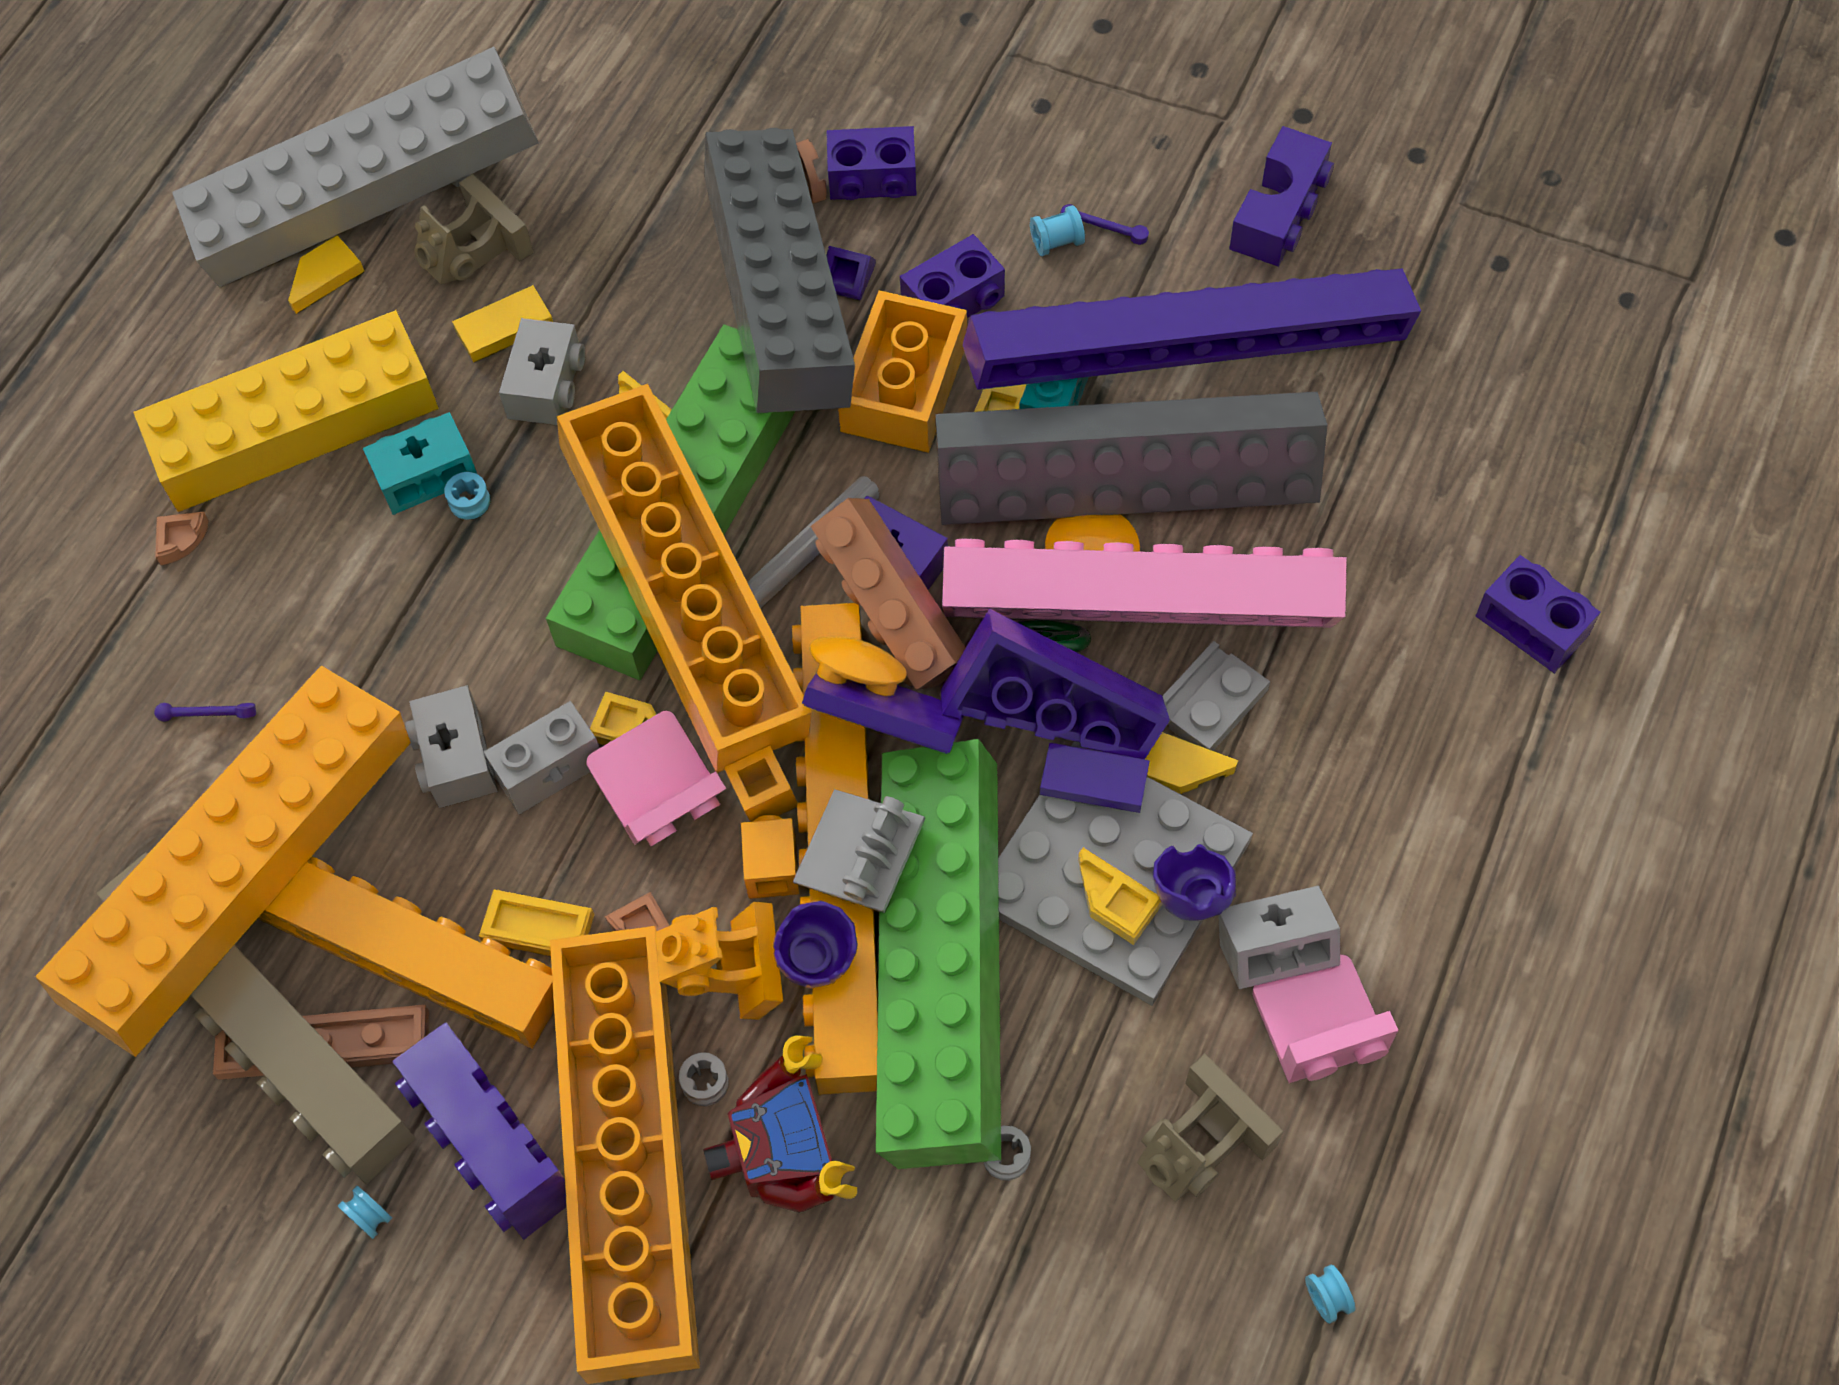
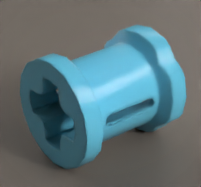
(1057, 230)

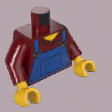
(781, 1138)

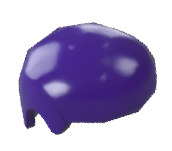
(1194, 882)
(815, 944)

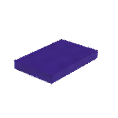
(902, 715)

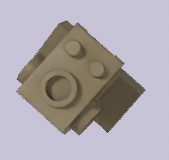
(484, 221)
(1223, 1115)

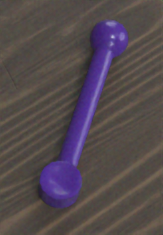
(1138, 234)
(165, 712)

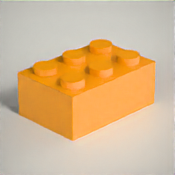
(904, 370)

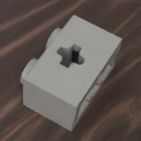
(541, 371)
(452, 721)
(542, 757)
(1279, 937)

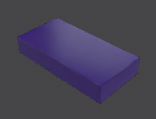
(1094, 777)

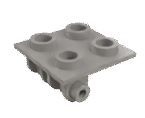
(859, 849)

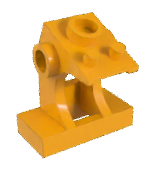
(741, 956)

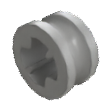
(694, 1064)
(1021, 1160)

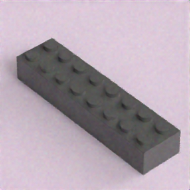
(777, 272)
(1130, 457)

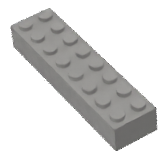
(354, 168)

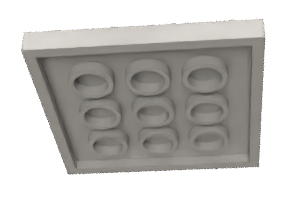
(1045, 889)

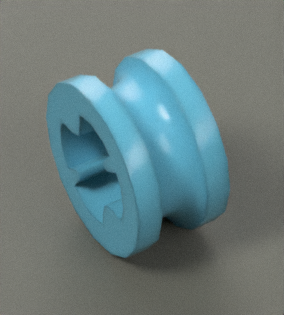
(472, 484)
(365, 1212)
(1330, 1293)

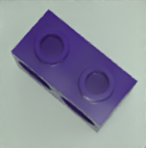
(871, 163)
(958, 277)
(1531, 621)

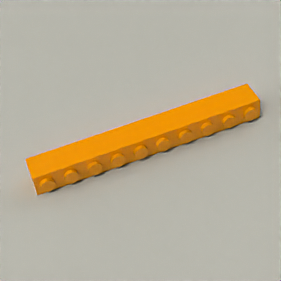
(837, 759)

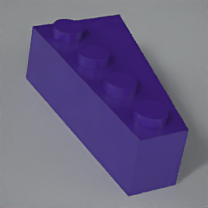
(1046, 688)

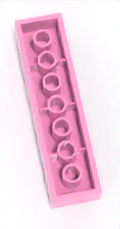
(1145, 585)

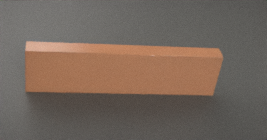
(356, 1036)

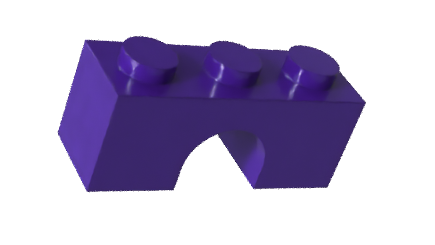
(1270, 223)

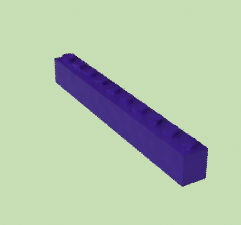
(1188, 328)

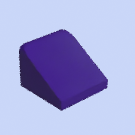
(850, 271)

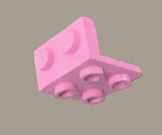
(654, 778)
(1323, 1021)

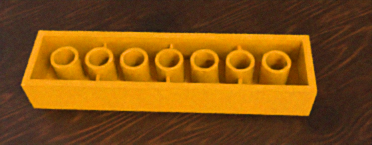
(683, 577)
(225, 861)
(622, 1159)

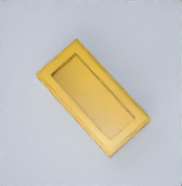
(497, 324)
(532, 922)

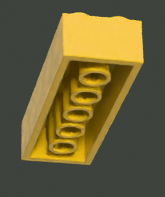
(285, 411)

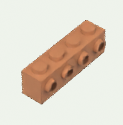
(889, 591)

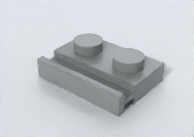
(1213, 697)

